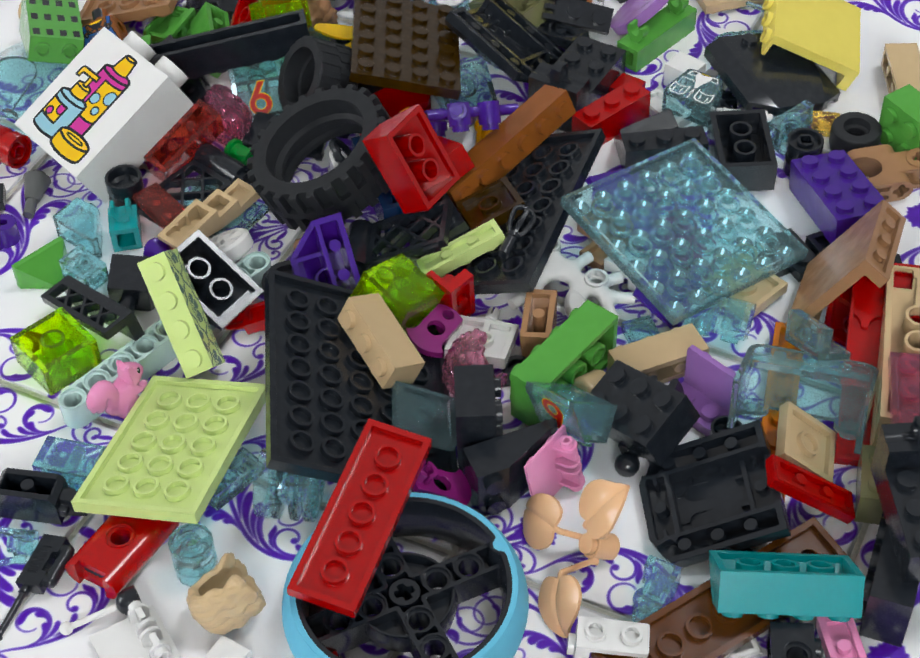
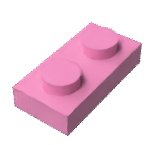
(839, 638)

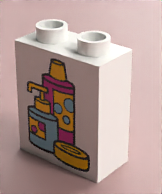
(107, 108)

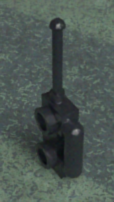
(41, 571)

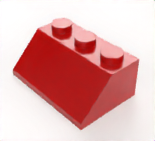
(412, 160)

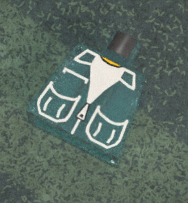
(694, 95)

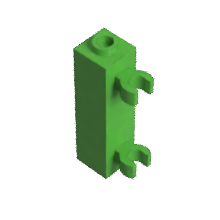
(657, 34)

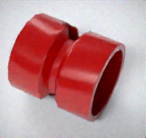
(14, 147)

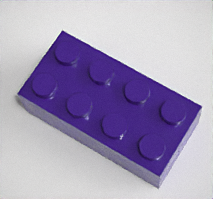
(832, 191)

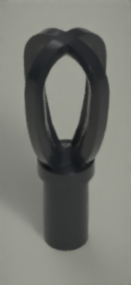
(512, 235)

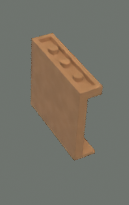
(861, 250)

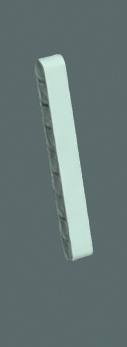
(150, 351)

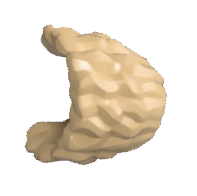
(225, 597)

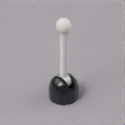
(123, 600)

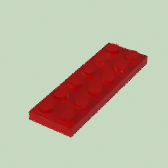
(360, 518)

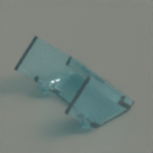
(824, 389)

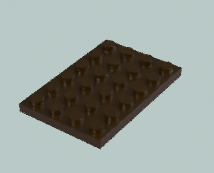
(405, 47)

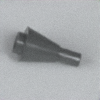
(35, 186)

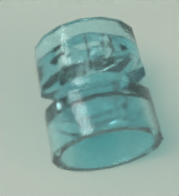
(192, 552)

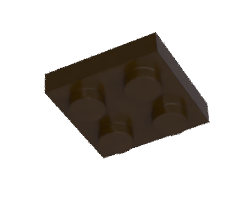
(490, 202)

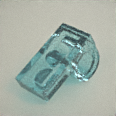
(781, 126)

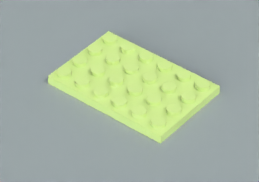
(171, 450)

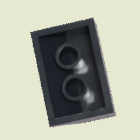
(642, 145)

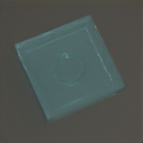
(425, 414)

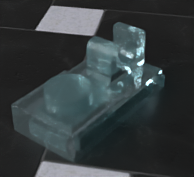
(235, 480)

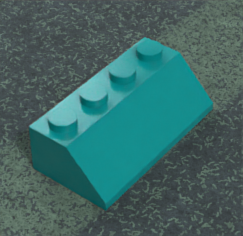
(786, 585)

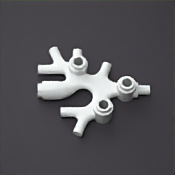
(592, 285)

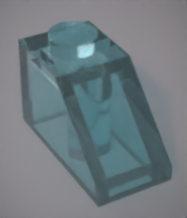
(80, 224)

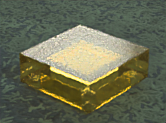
(823, 121)

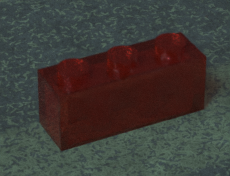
(178, 146)

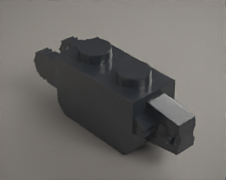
(35, 496)

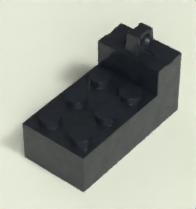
(582, 70)
(897, 482)

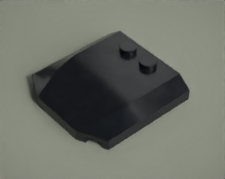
(503, 38)
(769, 81)
(713, 497)

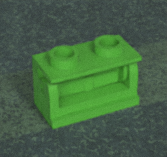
(175, 24)

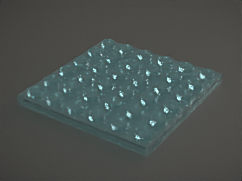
(683, 229)

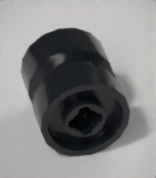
(802, 143)
(123, 183)

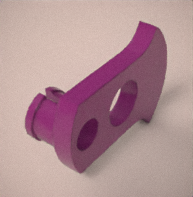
(446, 322)
(455, 482)

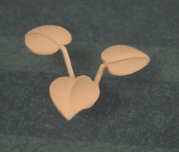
(600, 508)

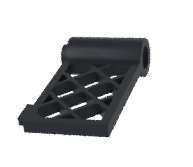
(213, 166)
(367, 240)

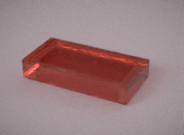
(158, 204)

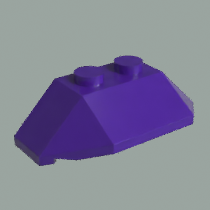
(326, 253)

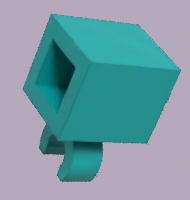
(124, 226)

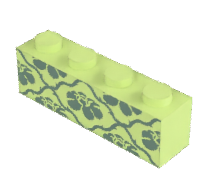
(181, 312)

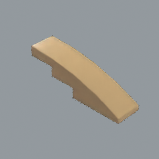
(211, 214)

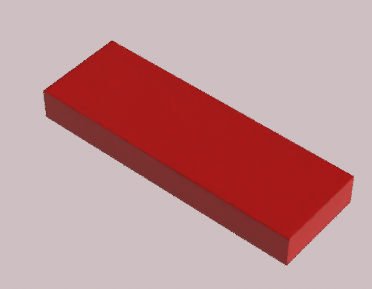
(810, 489)

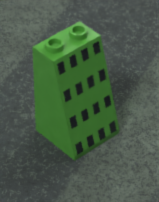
(51, 30)

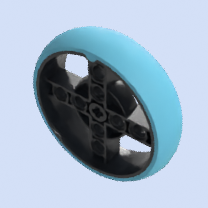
(408, 596)

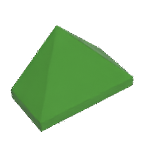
(41, 267)

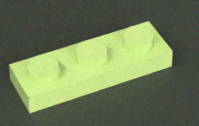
(463, 249)

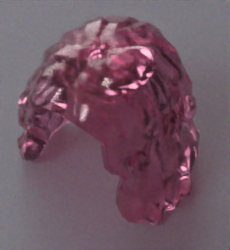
(233, 111)
(464, 351)

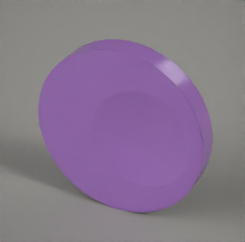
(635, 9)

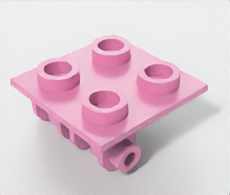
(555, 465)

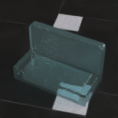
(813, 337)

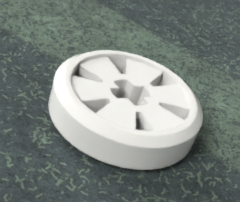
(234, 243)

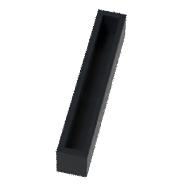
(234, 45)

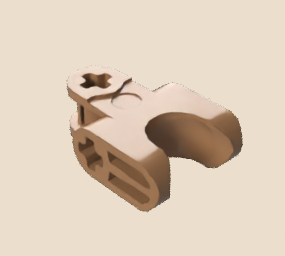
(889, 171)

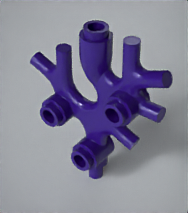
(462, 116)

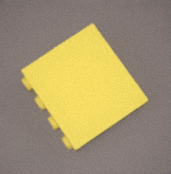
(817, 31)

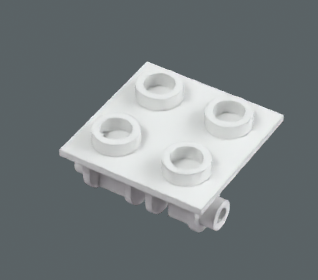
(136, 636)

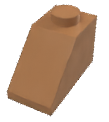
(538, 318)

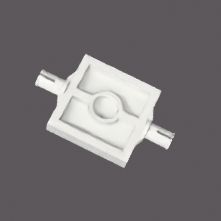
(500, 336)

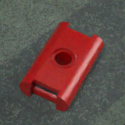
(118, 552)

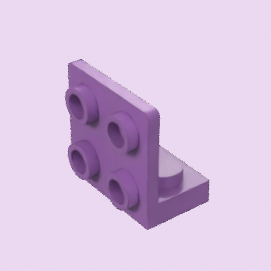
(707, 387)

